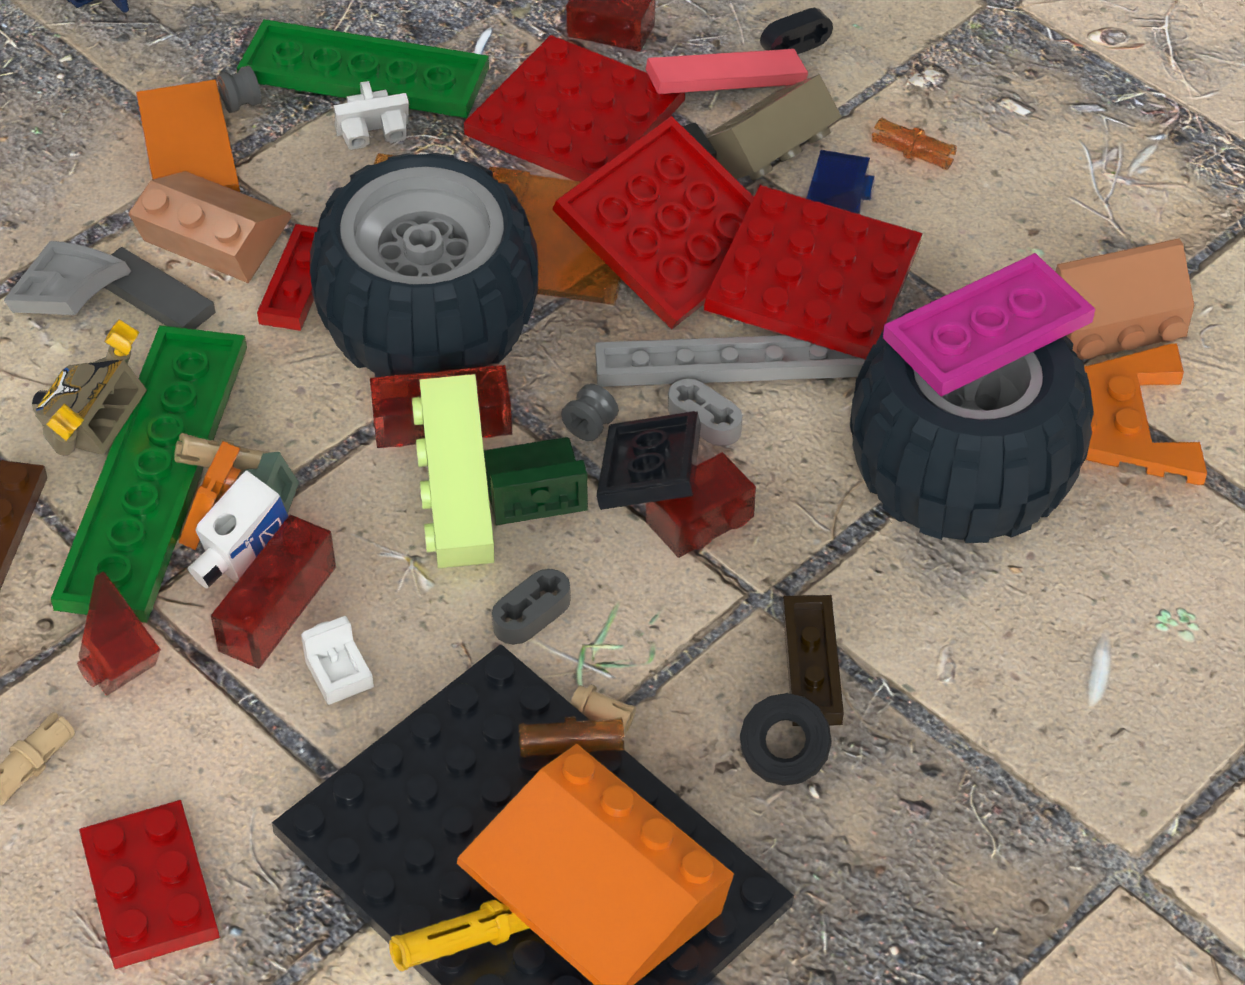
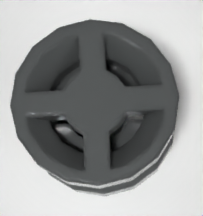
(239, 89)
(589, 412)

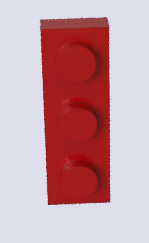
(290, 289)

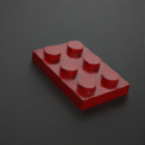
(148, 884)

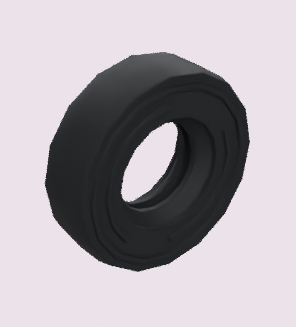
(782, 708)

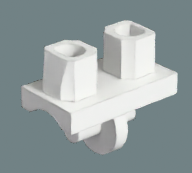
(371, 112)

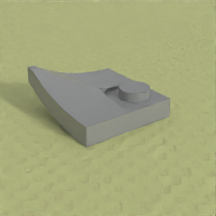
(64, 279)

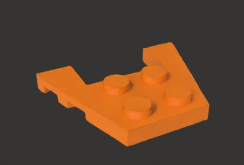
(1120, 417)

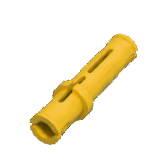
(490, 924)

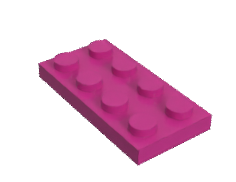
(988, 324)

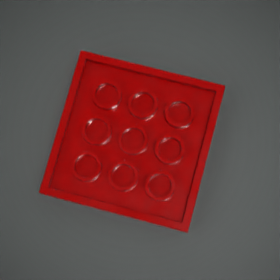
(570, 110)
(660, 218)
(813, 272)

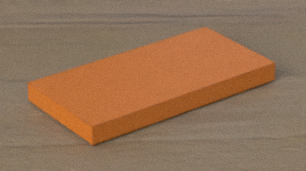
(187, 132)

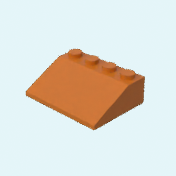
(597, 871)

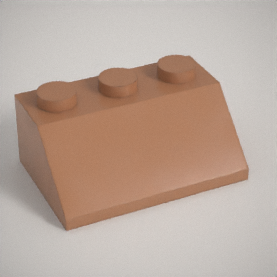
(208, 223)
(1137, 298)

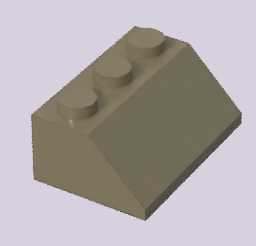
(774, 128)

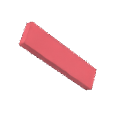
(725, 71)

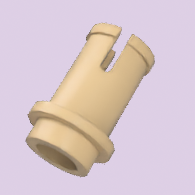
(601, 707)

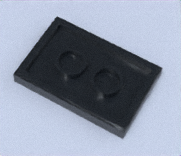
(649, 460)

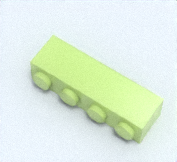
(456, 471)

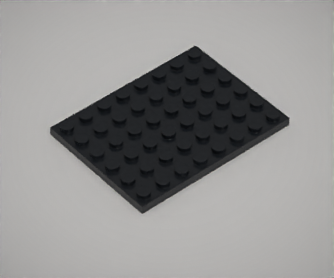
(418, 796)

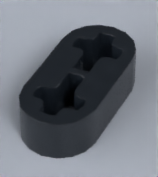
(798, 31)

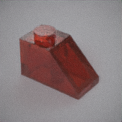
(113, 640)

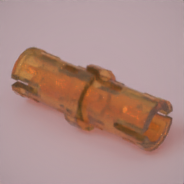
(914, 143)
(561, 736)

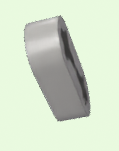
(710, 407)

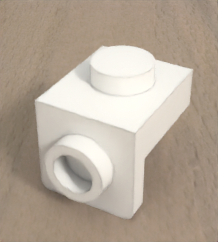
(335, 660)

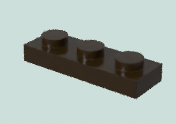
(813, 653)

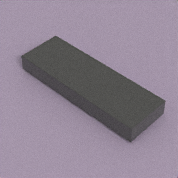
(160, 294)

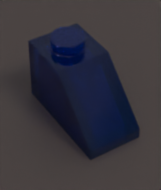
(841, 181)

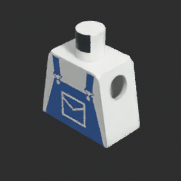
(237, 529)

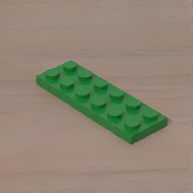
(338, 61)

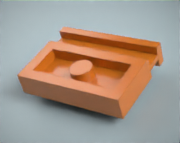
(216, 482)

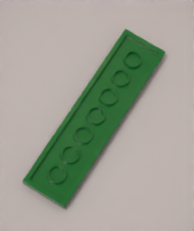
(141, 488)

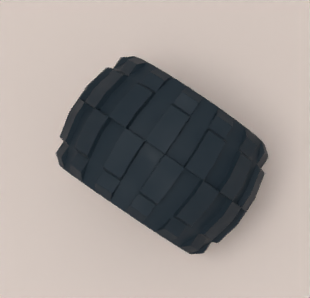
(424, 266)
(979, 456)

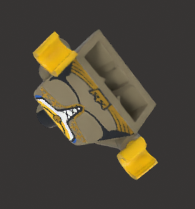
(91, 399)

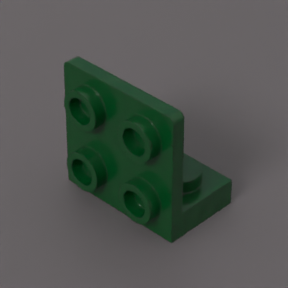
(535, 481)

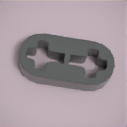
(534, 609)

